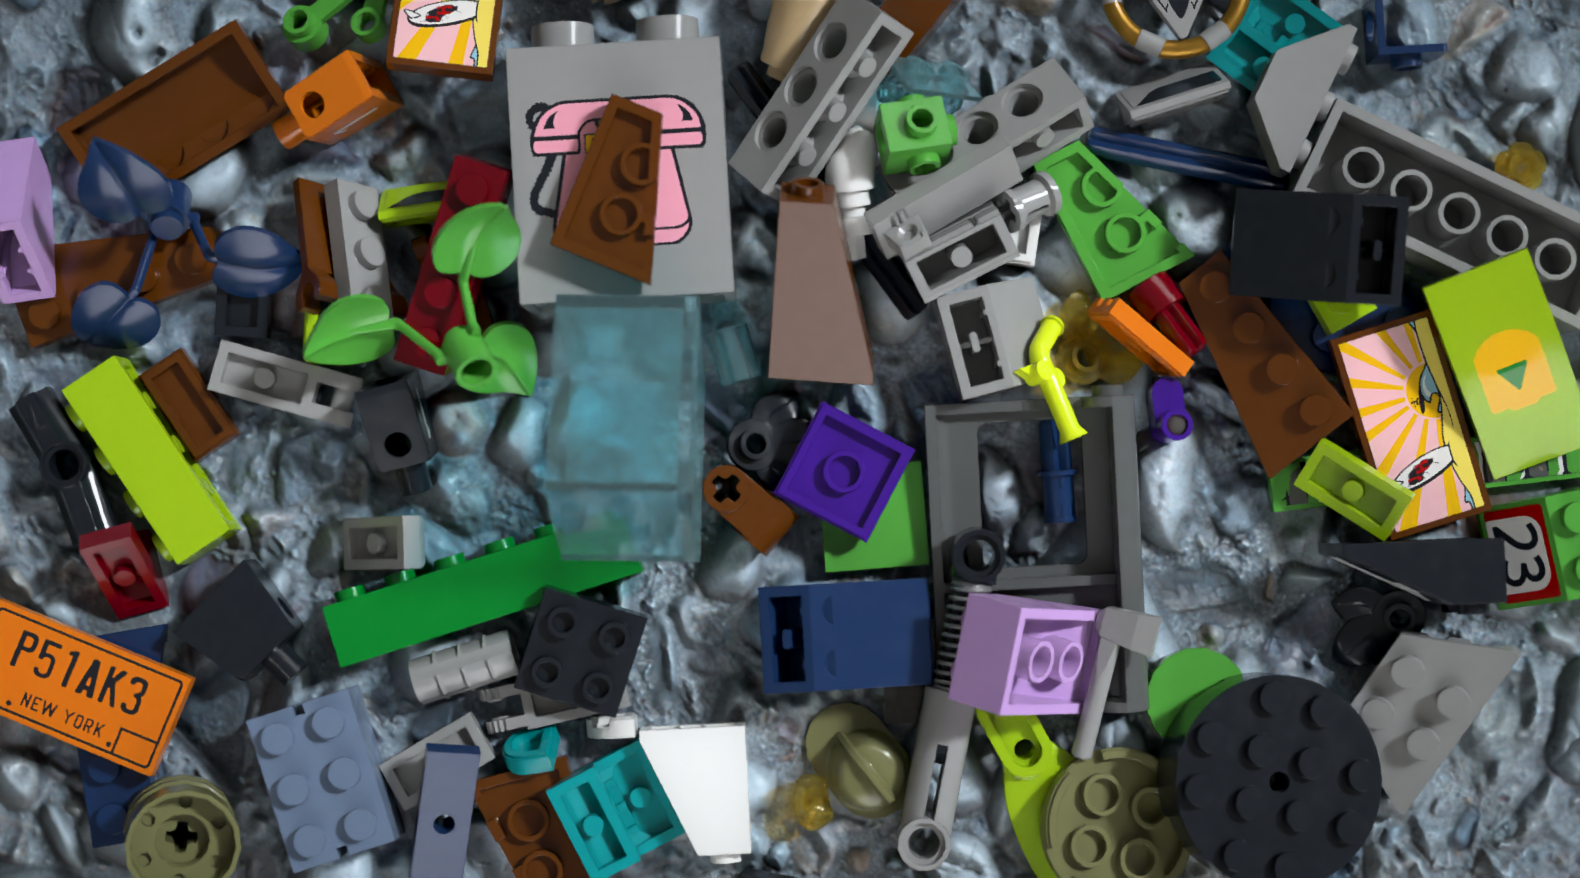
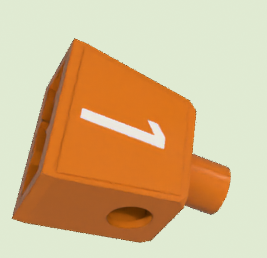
(337, 101)

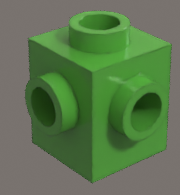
(914, 134)

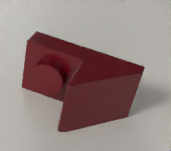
(126, 568)

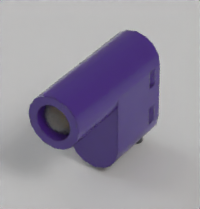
(1167, 410)

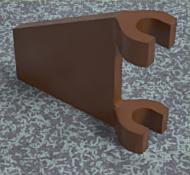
(315, 251)

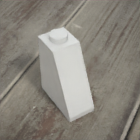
(706, 783)

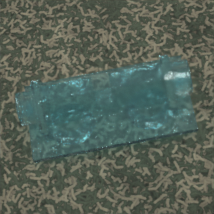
(930, 79)

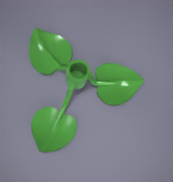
(500, 360)

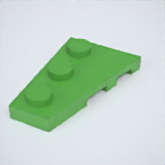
(1106, 226)

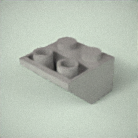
(989, 335)

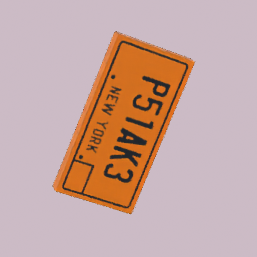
(88, 689)

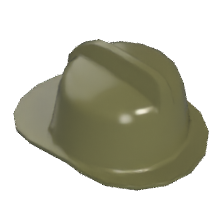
(858, 760)

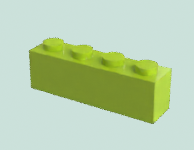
(149, 461)

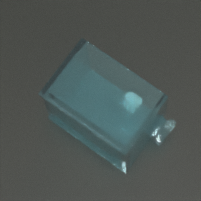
(627, 428)

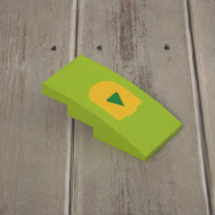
(1508, 362)

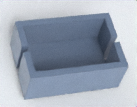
(325, 778)

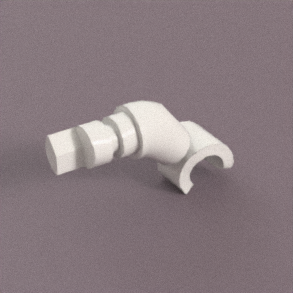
(852, 174)

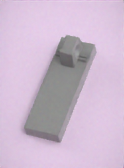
(909, 217)

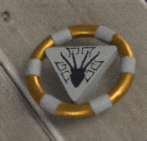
(1179, 18)

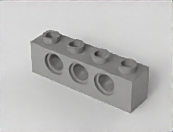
(821, 95)
(1033, 113)

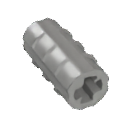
(465, 666)

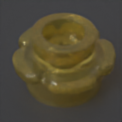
(1522, 153)

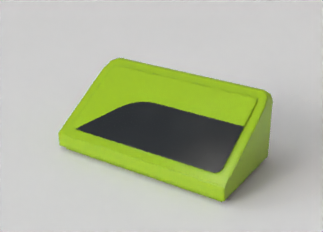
(411, 204)

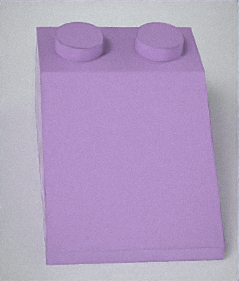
(1024, 655)

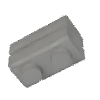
(962, 252)

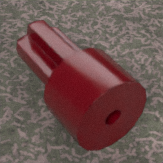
(1161, 304)

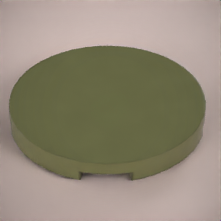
(1109, 820)

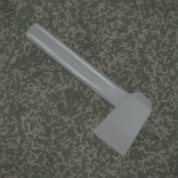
(1115, 627)

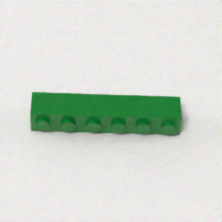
(459, 595)

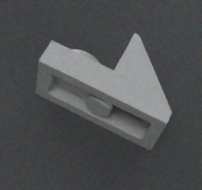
(384, 542)

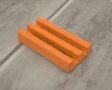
(1140, 337)

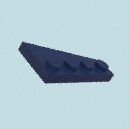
(106, 784)

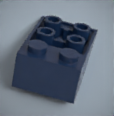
(845, 635)

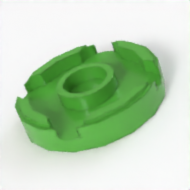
(1182, 677)

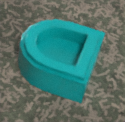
(532, 750)

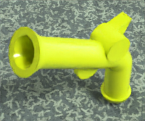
(1051, 379)

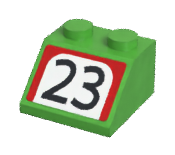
(1540, 546)

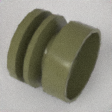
(205, 852)

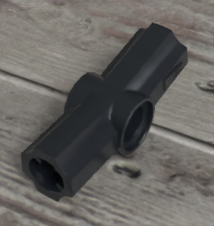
(52, 437)

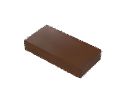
(188, 406)

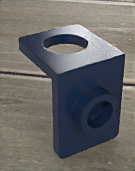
(1399, 57)

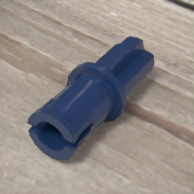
(1056, 475)

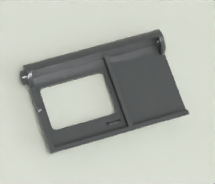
(1113, 559)

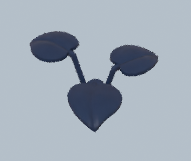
(121, 187)

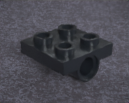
(580, 651)

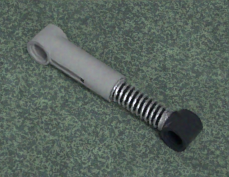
(944, 723)

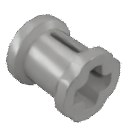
(1029, 201)

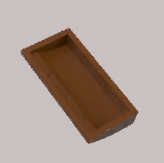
(186, 105)

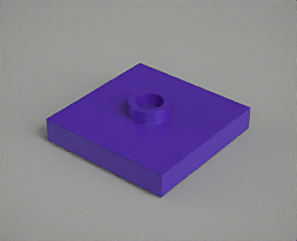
(844, 471)

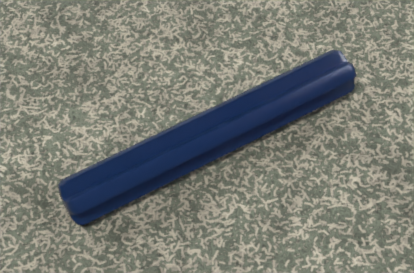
(1183, 159)

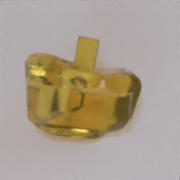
(810, 802)

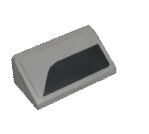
(1171, 95)

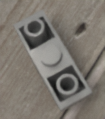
(1296, 93)

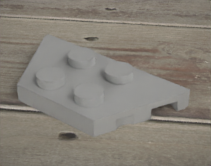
(1424, 702)

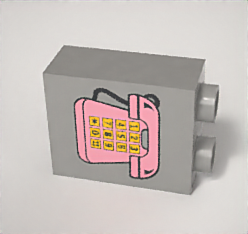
(554, 112)

